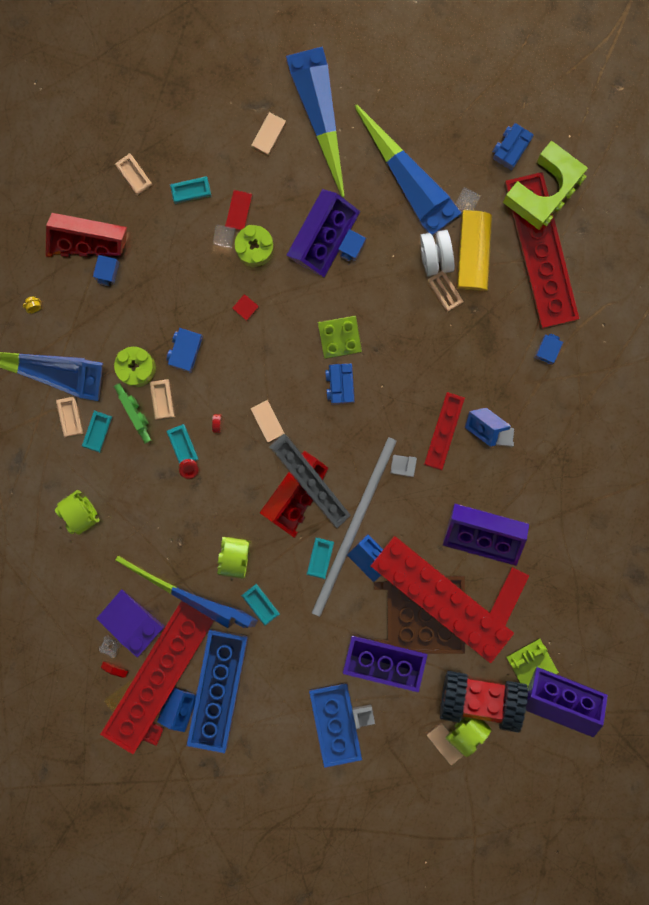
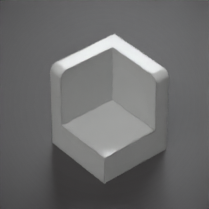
(505, 438)
(403, 465)
(363, 716)

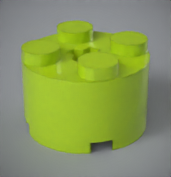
(250, 235)
(142, 374)
(77, 513)
(233, 557)
(468, 735)

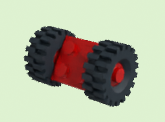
(484, 701)

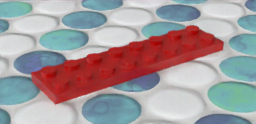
(545, 262)
(442, 599)
(157, 677)

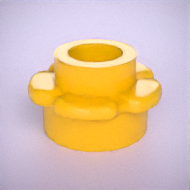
(32, 305)

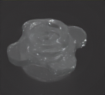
(112, 652)

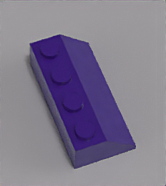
(323, 232)
(486, 534)
(385, 664)
(566, 702)

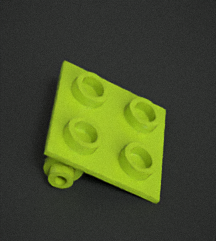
(340, 337)
(528, 658)

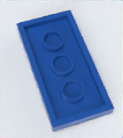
(335, 725)

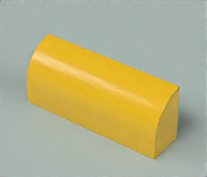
(474, 250)

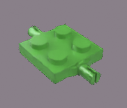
(131, 405)

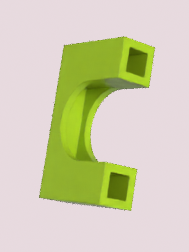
(538, 209)

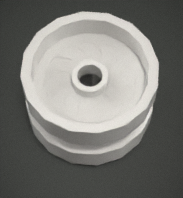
(438, 252)

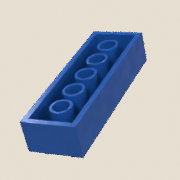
(217, 691)

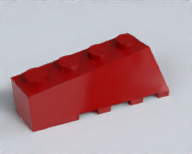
(82, 236)
(290, 500)

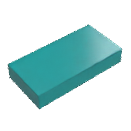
(190, 190)
(97, 431)
(182, 443)
(320, 558)
(260, 604)

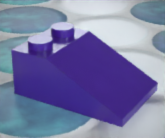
(130, 623)

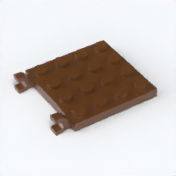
(413, 627)

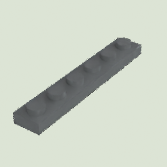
(309, 480)

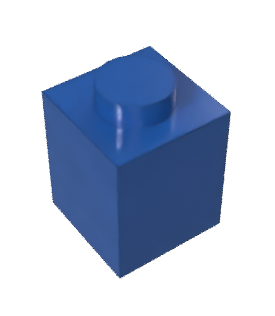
(351, 246)
(106, 270)
(549, 349)

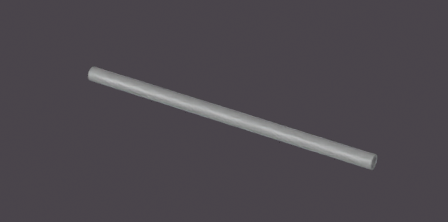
(354, 526)

